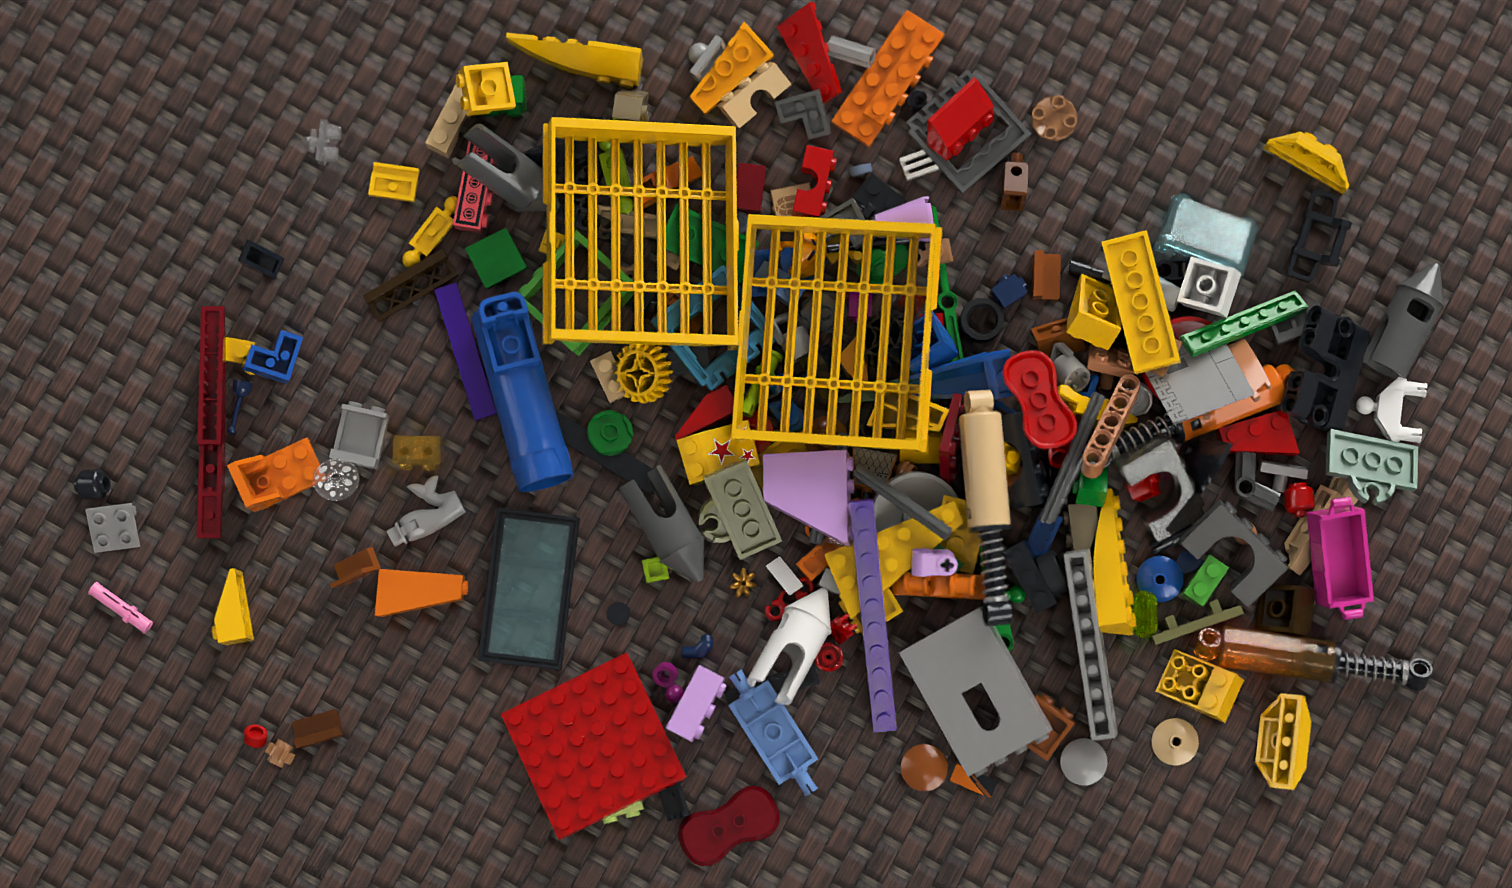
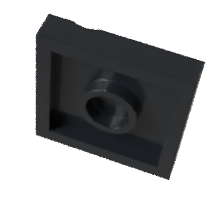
(876, 197)

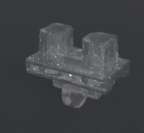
(326, 132)

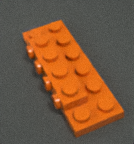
(888, 79)

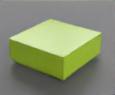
(654, 570)

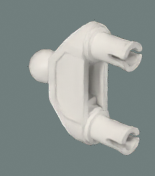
(1388, 409)

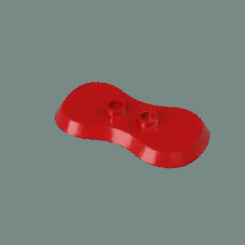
(1046, 417)

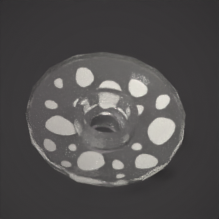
(339, 487)

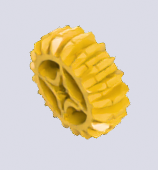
(636, 383)

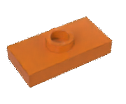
(815, 562)

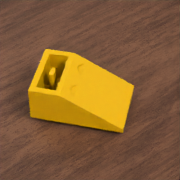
(1200, 685)

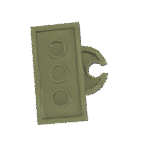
(738, 510)

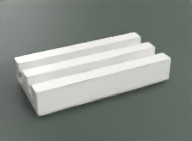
(903, 160)

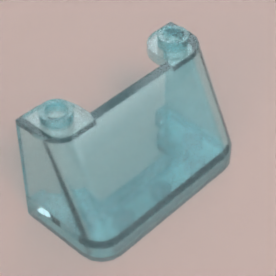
(1206, 233)

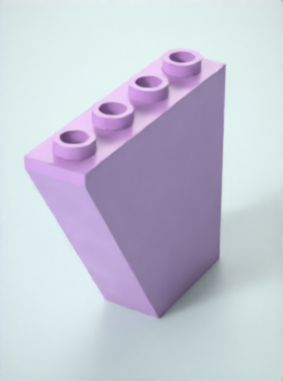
(812, 489)

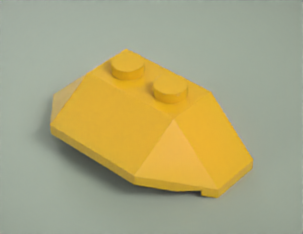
(1312, 158)
(1284, 741)

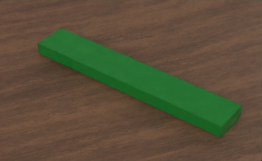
(1243, 323)

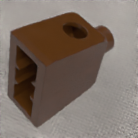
(1014, 183)

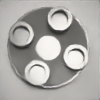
(1083, 761)

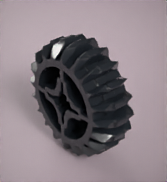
(895, 338)

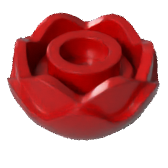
(829, 664)

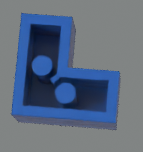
(276, 363)

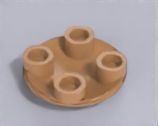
(1054, 118)

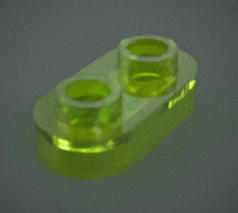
(1146, 614)

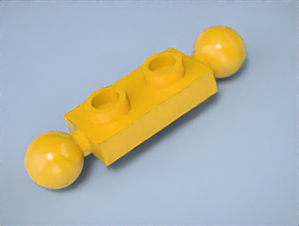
(431, 233)

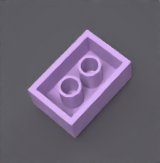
(697, 704)

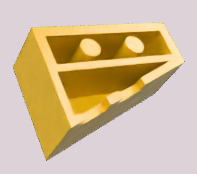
(937, 414)

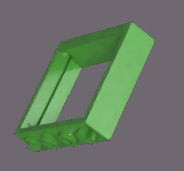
(603, 313)

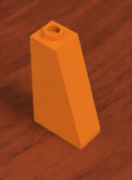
(412, 591)

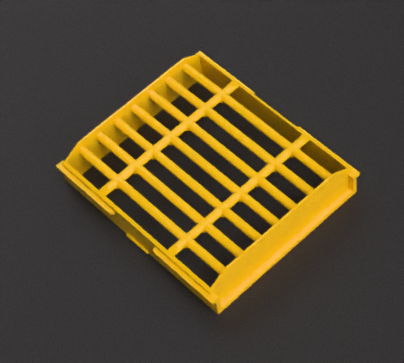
(639, 133)
(844, 228)

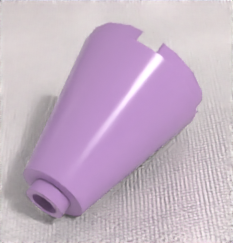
(912, 212)

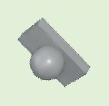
(705, 56)

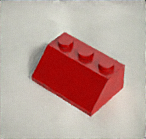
(959, 120)

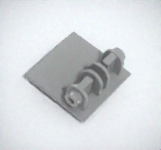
(113, 527)

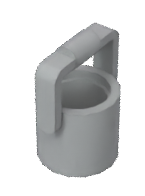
(802, 336)
(1068, 368)

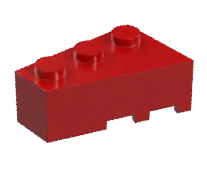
(1261, 435)

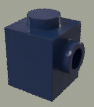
(1009, 290)

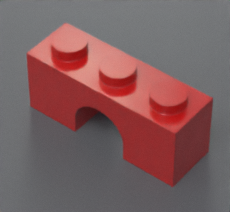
(817, 163)

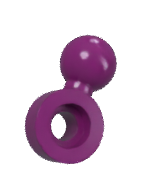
(674, 692)

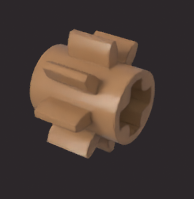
(280, 753)

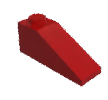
(711, 410)

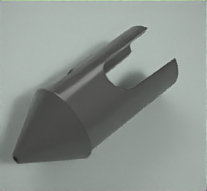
(515, 175)
(1406, 323)
(674, 536)

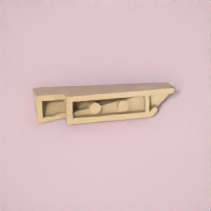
(1298, 542)

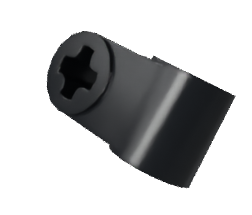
(1175, 267)

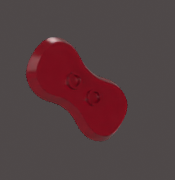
(713, 833)

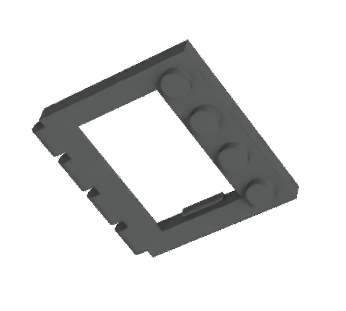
(984, 158)

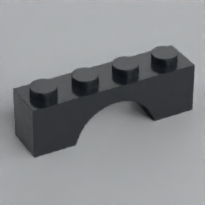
(1031, 486)

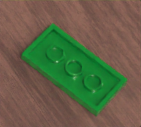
(718, 241)

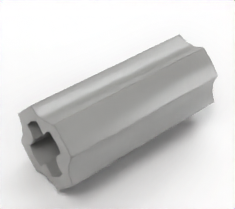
(851, 51)

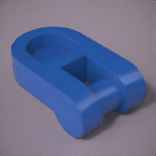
(796, 415)

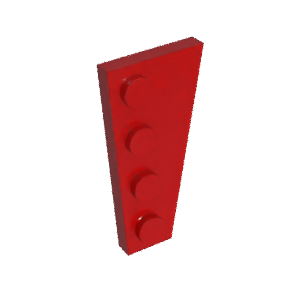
(807, 46)

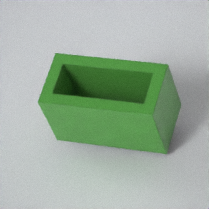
(1204, 581)

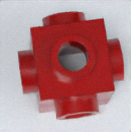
(1145, 488)

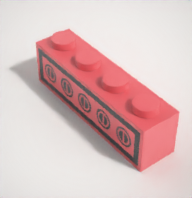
(473, 199)

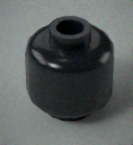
(92, 484)

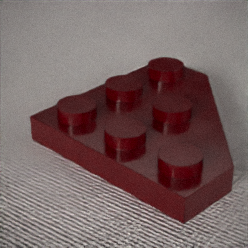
(951, 441)

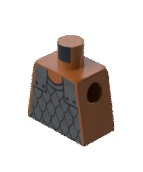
(876, 462)

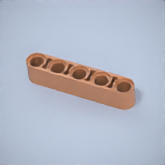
(1110, 435)

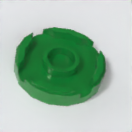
(609, 432)

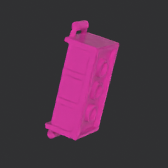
(1340, 557)

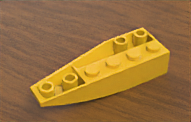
(1110, 572)

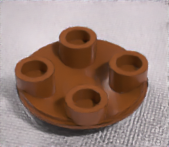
(924, 767)

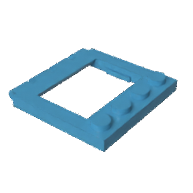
(725, 362)

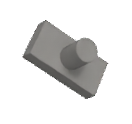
(1282, 472)

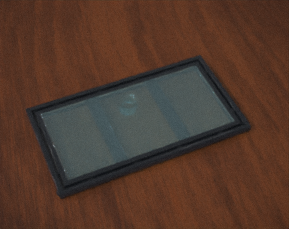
(529, 589)

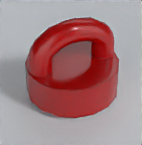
(255, 736)

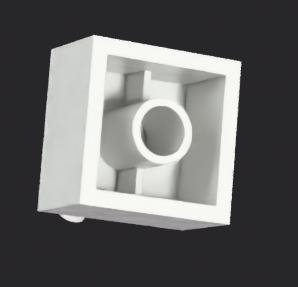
(1209, 287)

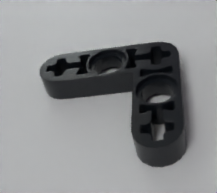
(581, 212)

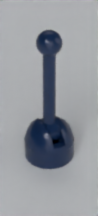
(241, 390)

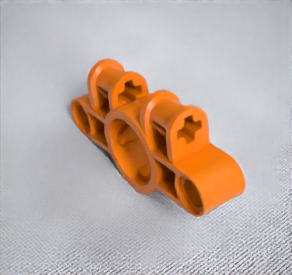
(940, 586)

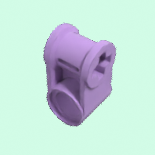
(929, 562)

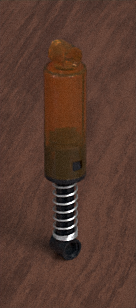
(1302, 657)

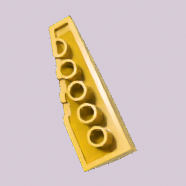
(596, 60)

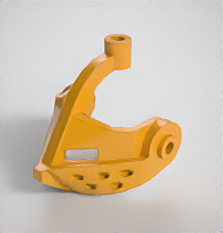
(807, 266)

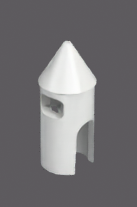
(801, 636)

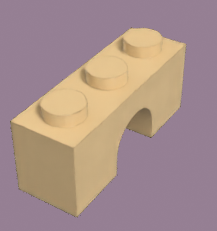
(737, 105)
(447, 127)

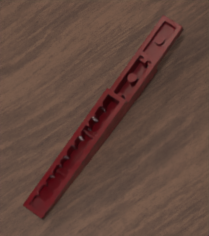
(211, 422)

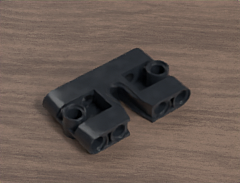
(1340, 348)

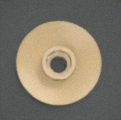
(1163, 745)

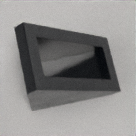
(260, 259)

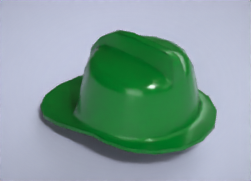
(878, 263)

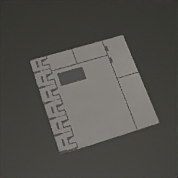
(1200, 384)

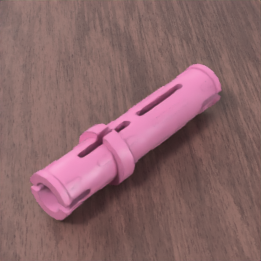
(127, 612)

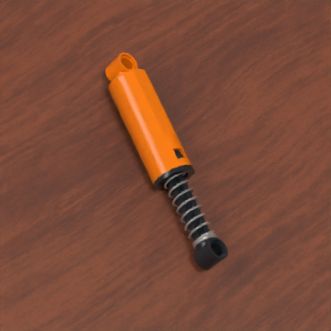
(1197, 426)

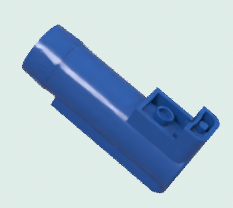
(521, 393)

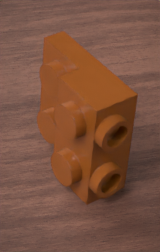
(1061, 723)

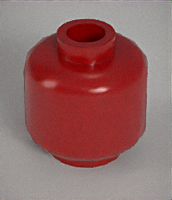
(1299, 499)

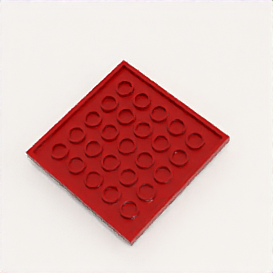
(593, 746)

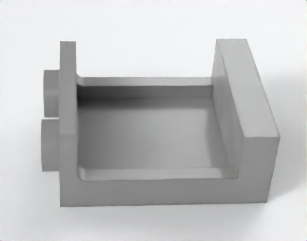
(360, 435)

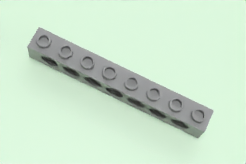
(1090, 645)

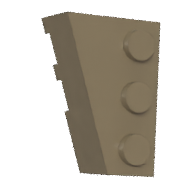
(631, 106)

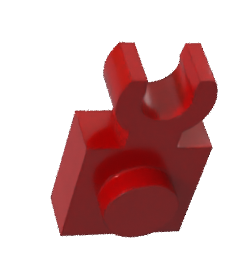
(842, 629)

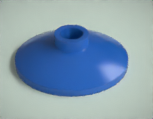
(1162, 566)

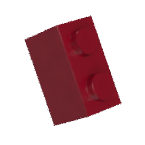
(750, 187)

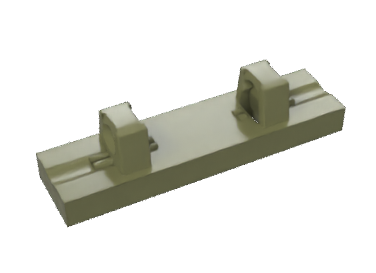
(1217, 616)

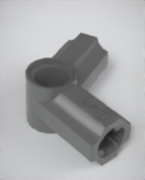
(1245, 472)

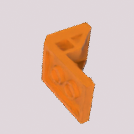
(275, 477)

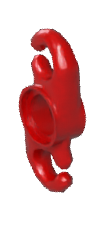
(779, 601)

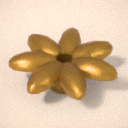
(743, 583)

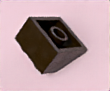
(1285, 610)

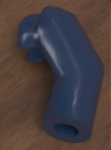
(701, 649)

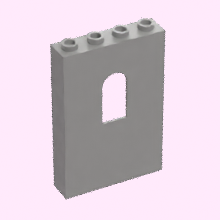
(957, 661)

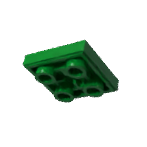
(496, 258)

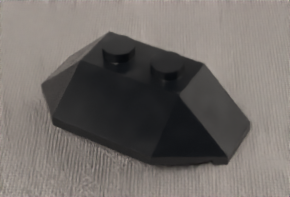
(580, 154)

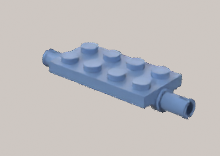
(773, 732)

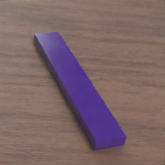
(465, 351)

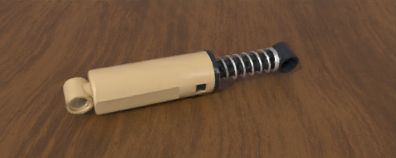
(986, 496)

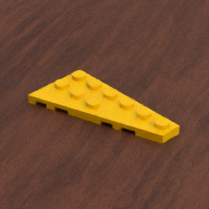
(895, 554)

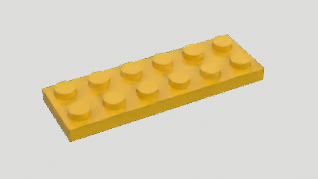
(1141, 302)

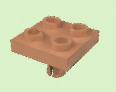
(1109, 363)

